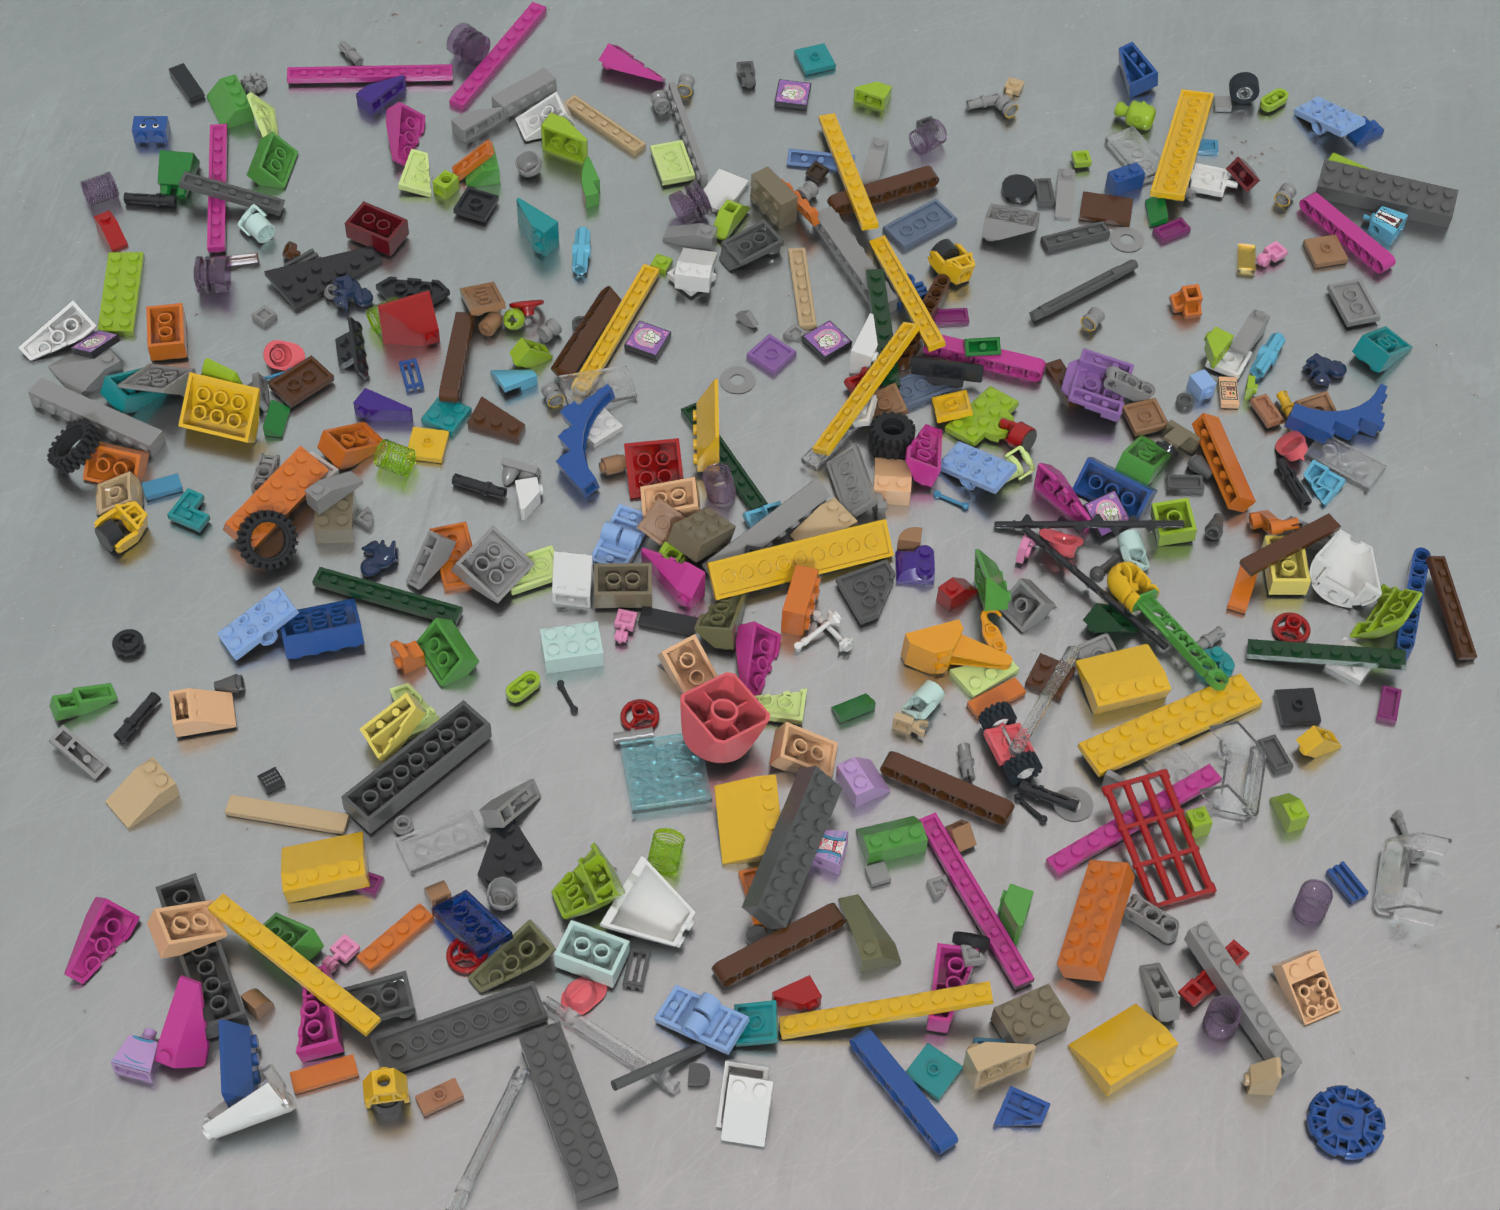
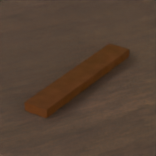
(1289, 544)
(1451, 608)

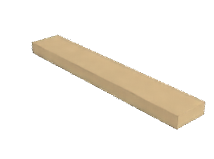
(605, 125)
(802, 288)
(287, 814)

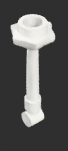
(832, 618)
(845, 643)

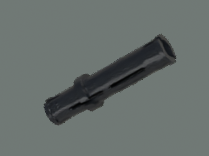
(152, 199)
(1289, 475)
(486, 488)
(132, 723)
(1052, 797)

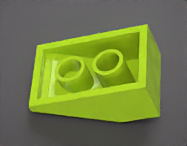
(563, 139)

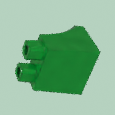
(171, 169)

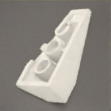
(62, 330)

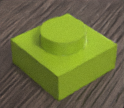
(1081, 158)
(662, 262)
(1250, 387)

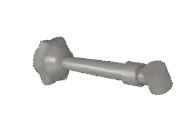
(1416, 857)

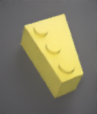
(393, 726)

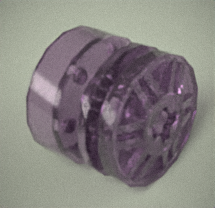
(468, 44)
(691, 202)
(211, 274)

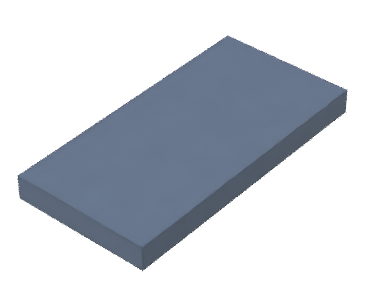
(919, 224)
(917, 391)

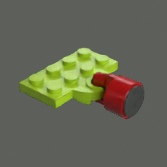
(994, 421)

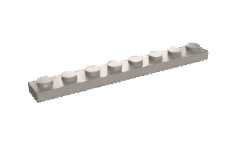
(688, 136)

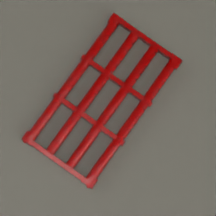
(1161, 819)

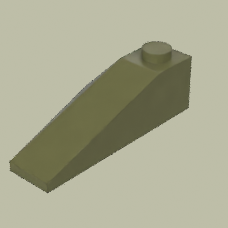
(722, 621)
(869, 939)
(523, 952)

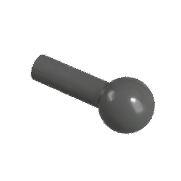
(1098, 572)

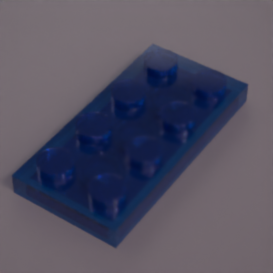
(472, 923)

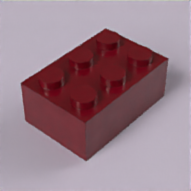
(377, 228)

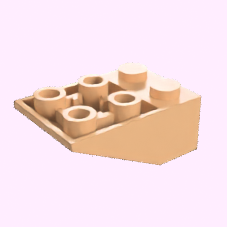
(201, 711)
(1307, 986)

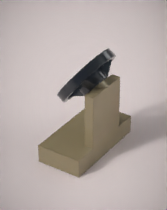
(1178, 436)

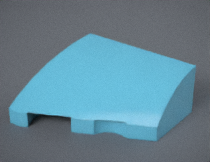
(1323, 481)

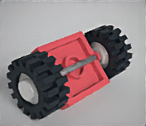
(999, 731)

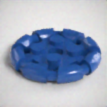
(1339, 1132)

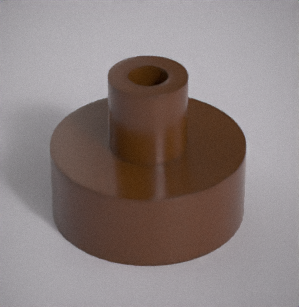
(290, 250)

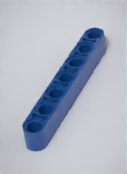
(1416, 581)
(903, 1091)

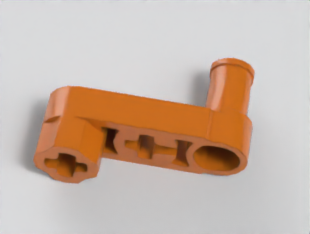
(1270, 523)

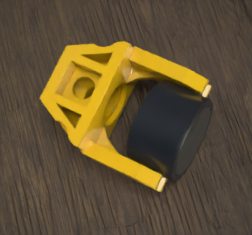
(952, 261)
(133, 519)
(385, 1090)

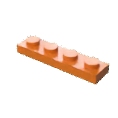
(804, 207)
(395, 937)

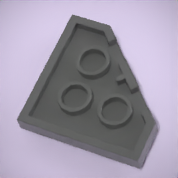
(867, 589)

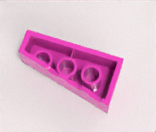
(947, 973)
(319, 1028)

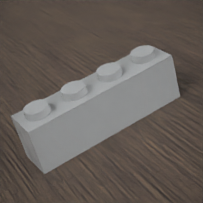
(525, 92)

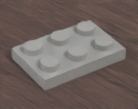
(1353, 302)

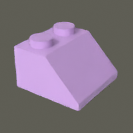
(860, 780)

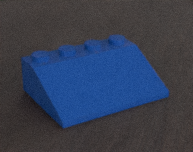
(322, 629)

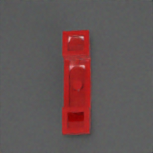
(1201, 987)

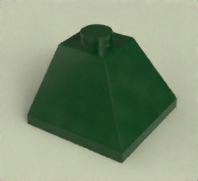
(1106, 619)

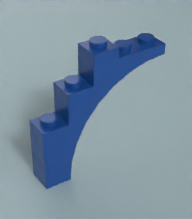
(1324, 424)
(574, 439)

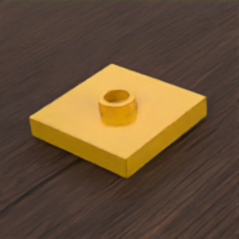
(952, 406)
(428, 444)

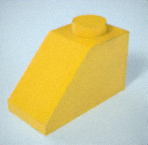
(1317, 742)

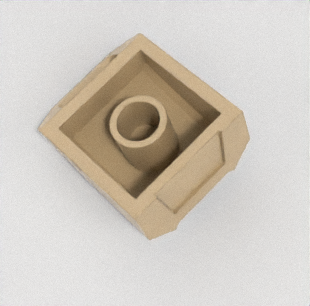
(118, 491)

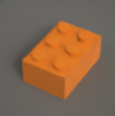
(166, 331)
(800, 601)

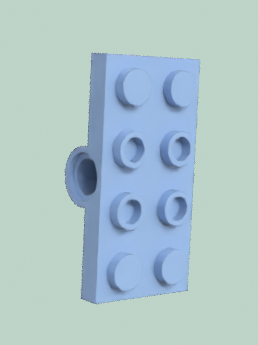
(1329, 117)
(977, 468)
(619, 537)
(258, 624)
(702, 1019)

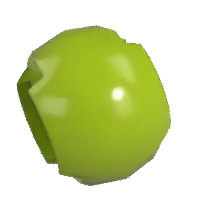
(518, 314)

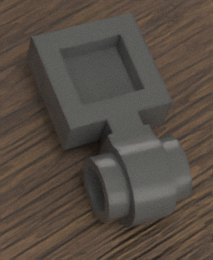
(747, 73)

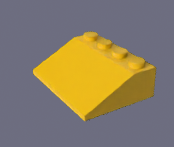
(221, 408)
(707, 428)
(1122, 678)
(746, 817)
(324, 867)
(1123, 1048)

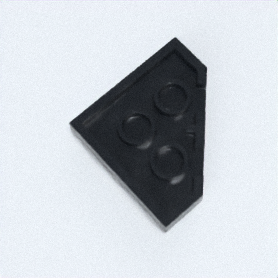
(403, 288)
(507, 855)

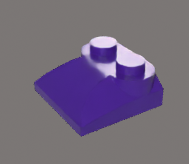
(915, 566)

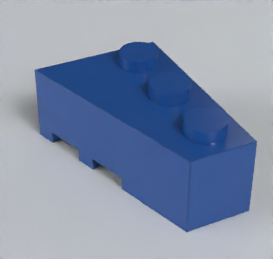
(1136, 70)

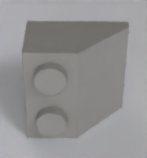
(1027, 605)

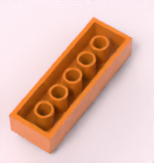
(279, 493)
(1096, 920)

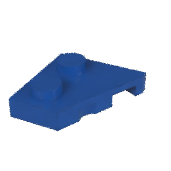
(1021, 1109)

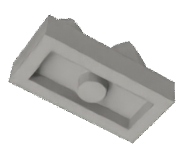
(259, 382)
(512, 468)

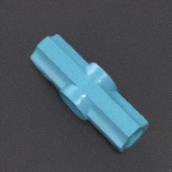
(581, 250)
(1267, 355)

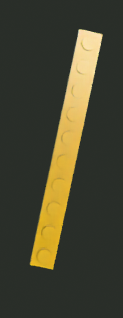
(848, 172)
(907, 293)
(621, 318)
(865, 388)
(294, 964)
(886, 1010)

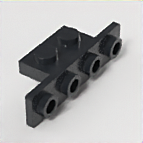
(351, 349)
(946, 372)

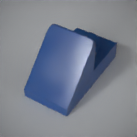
(1366, 132)

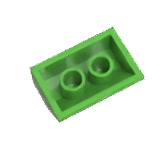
(230, 102)
(272, 162)
(990, 583)
(446, 652)
(892, 840)

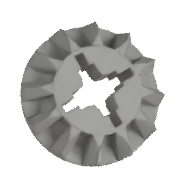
(260, 83)

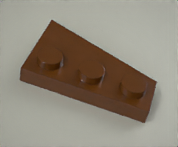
(495, 421)

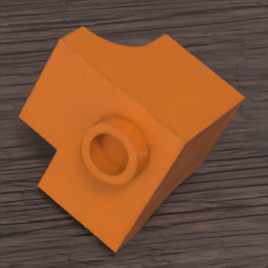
(1187, 301)
(407, 656)

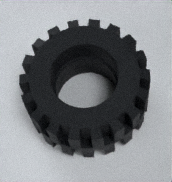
(891, 435)

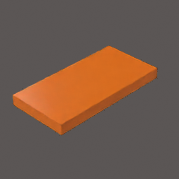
(460, 534)

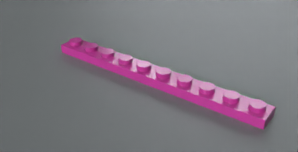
(497, 56)
(346, 74)
(217, 171)
(1108, 834)
(976, 902)

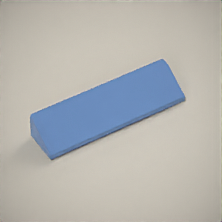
(806, 158)

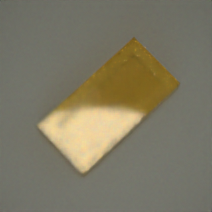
(1246, 258)

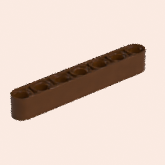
(888, 189)
(933, 302)
(586, 332)
(456, 357)
(947, 788)
(778, 944)

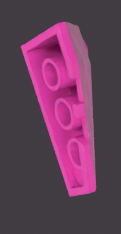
(619, 59)
(403, 130)
(924, 455)
(1057, 490)
(682, 581)
(755, 652)
(101, 933)
(183, 1034)

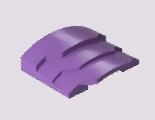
(1085, 385)

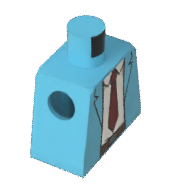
(1385, 223)

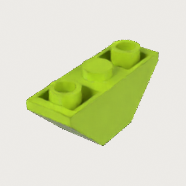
(729, 217)

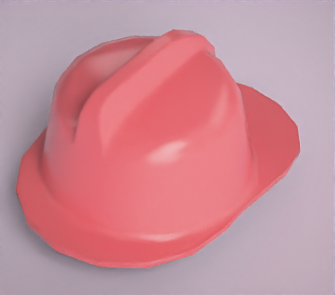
(283, 354)
(1292, 446)
(1061, 542)
(583, 994)

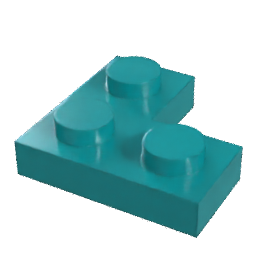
(186, 511)

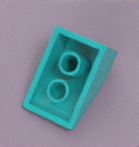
(538, 228)
(1381, 348)
(123, 399)

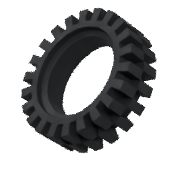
(69, 461)
(287, 549)

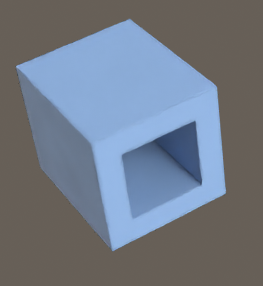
(1201, 385)

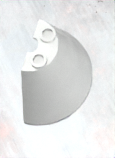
(1346, 572)
(649, 908)
(263, 1104)

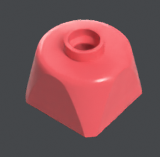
(721, 719)

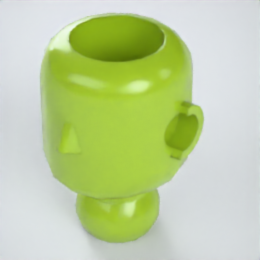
(1137, 114)

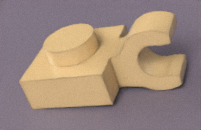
(1013, 87)
(906, 724)

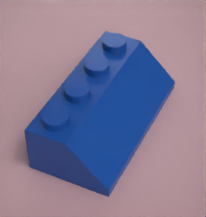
(1100, 478)
(238, 1061)

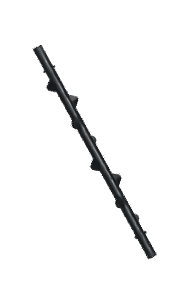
(1097, 522)
(1095, 588)

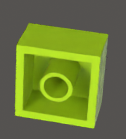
(1174, 510)

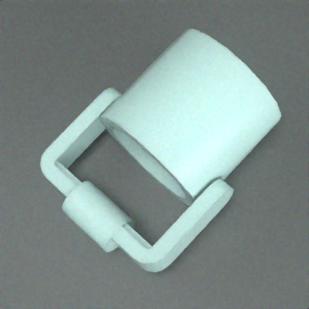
(257, 224)
(1133, 549)
(924, 700)

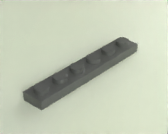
(231, 193)

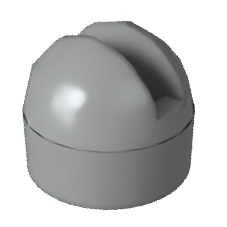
(326, 292)

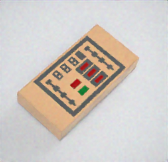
(1228, 392)

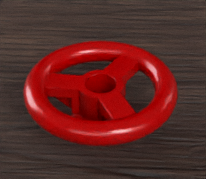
(527, 307)
(1291, 626)
(640, 713)
(452, 960)

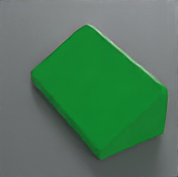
(1156, 211)
(982, 346)
(276, 419)
(853, 707)

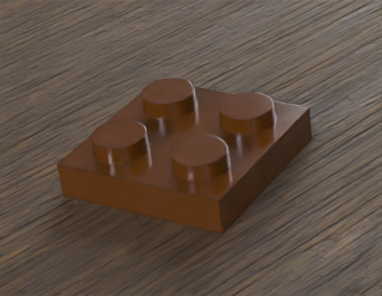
(1043, 671)

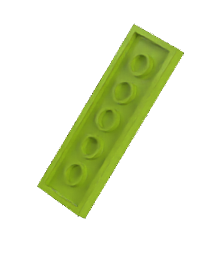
(121, 293)

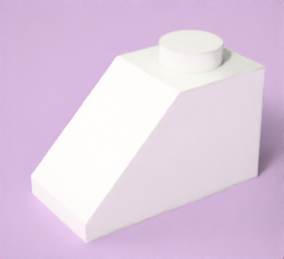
(528, 495)

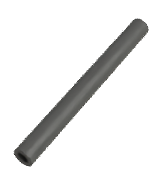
(657, 1066)

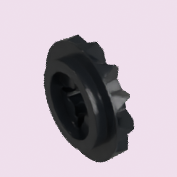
(127, 635)

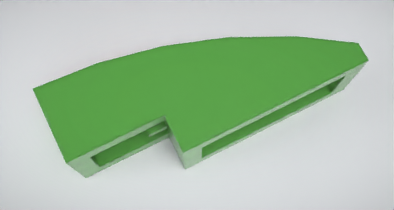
(590, 184)
(82, 701)

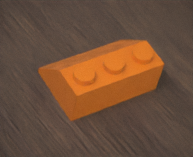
(113, 461)

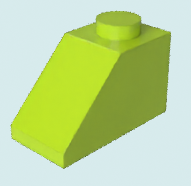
(873, 95)
(1217, 345)
(529, 353)
(1290, 812)

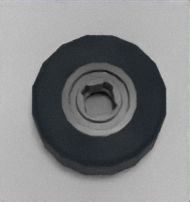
(1244, 87)

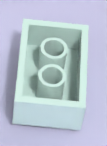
(571, 647)
(592, 953)

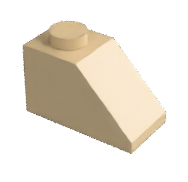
(1263, 1077)

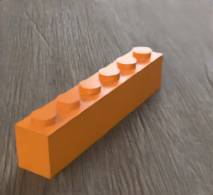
(1223, 463)

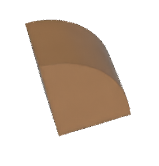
(909, 539)
(961, 834)
(437, 893)
(256, 1003)

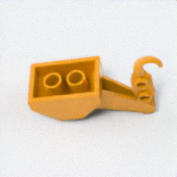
(943, 645)

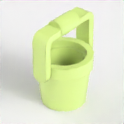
(1028, 460)

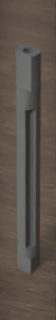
(1083, 290)

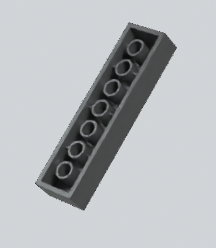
(1375, 189)
(416, 766)
(792, 848)
(206, 963)
(568, 1111)

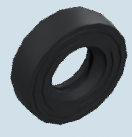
(974, 940)

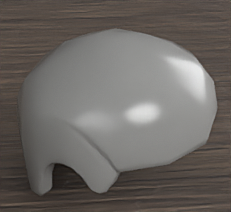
(528, 164)
(502, 893)

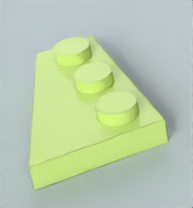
(264, 114)
(416, 174)
(980, 679)
(785, 706)
(430, 717)

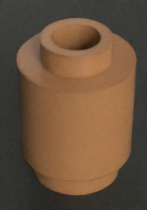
(490, 323)
(612, 464)

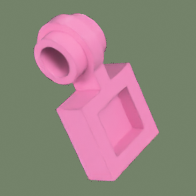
(1271, 252)
(1024, 549)
(624, 621)
(342, 949)

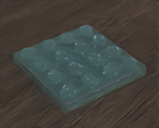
(663, 774)

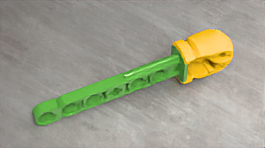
(1135, 590)

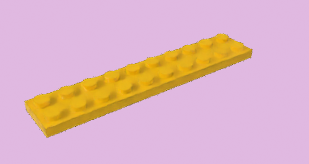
(1182, 145)
(777, 563)
(1168, 725)

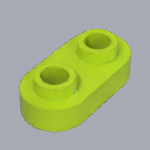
(1274, 100)
(521, 686)

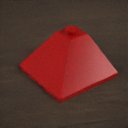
(409, 321)
(652, 463)

